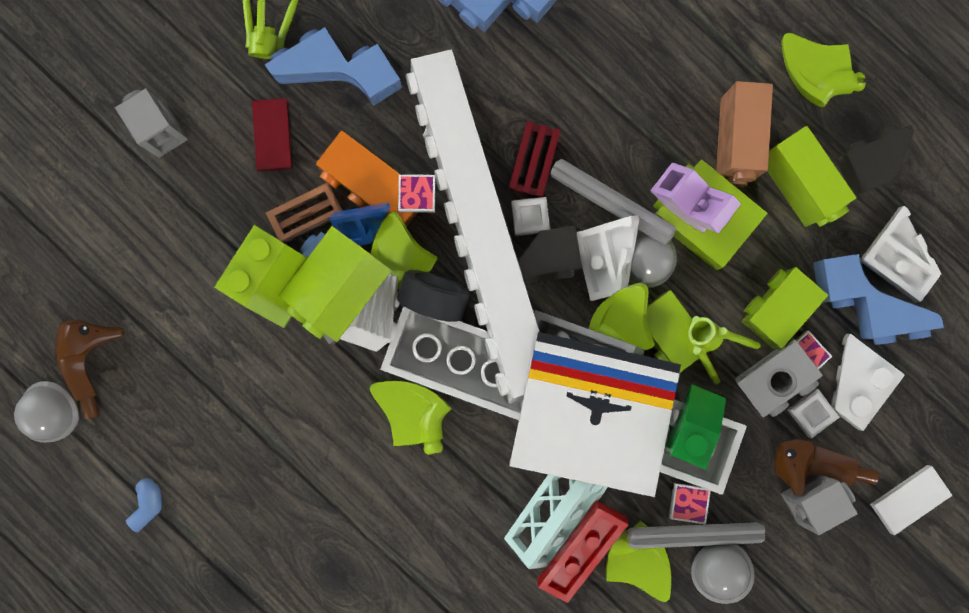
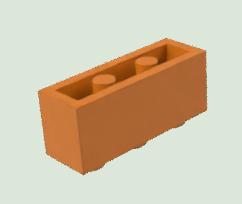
(361, 174)

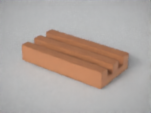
(298, 201)

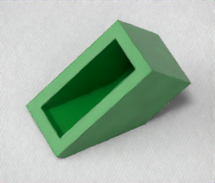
(697, 427)

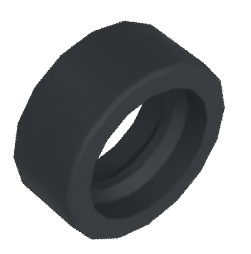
(433, 296)

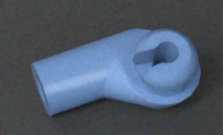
(149, 504)

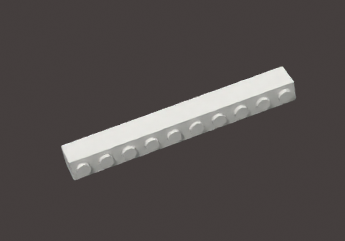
(478, 219)

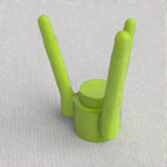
(262, 40)
(708, 337)

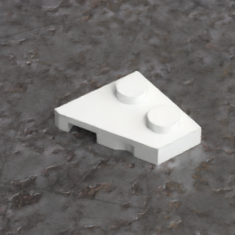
(608, 255)
(902, 257)
(862, 383)

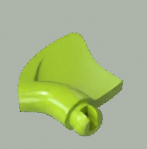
(820, 69)
(398, 249)
(625, 316)
(412, 413)
(643, 567)

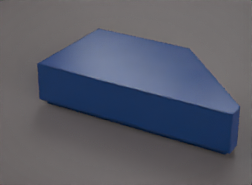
(360, 223)

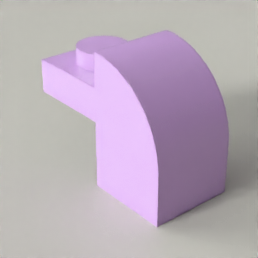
(694, 200)

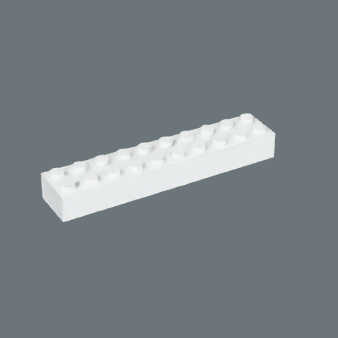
(456, 362)

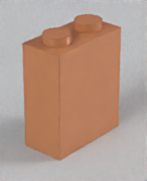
(744, 132)

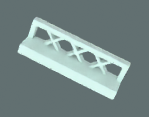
(560, 525)

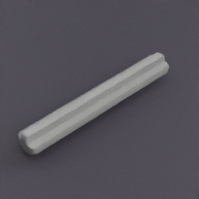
(612, 200)
(695, 535)

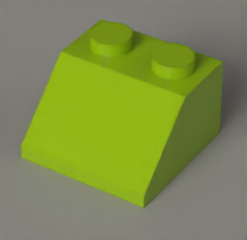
(260, 274)

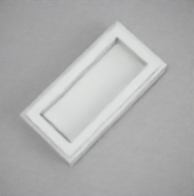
(911, 499)

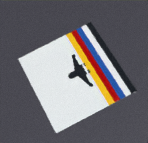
(595, 414)

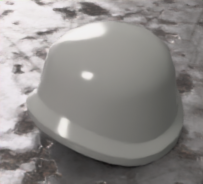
(652, 261)
(46, 412)
(723, 573)

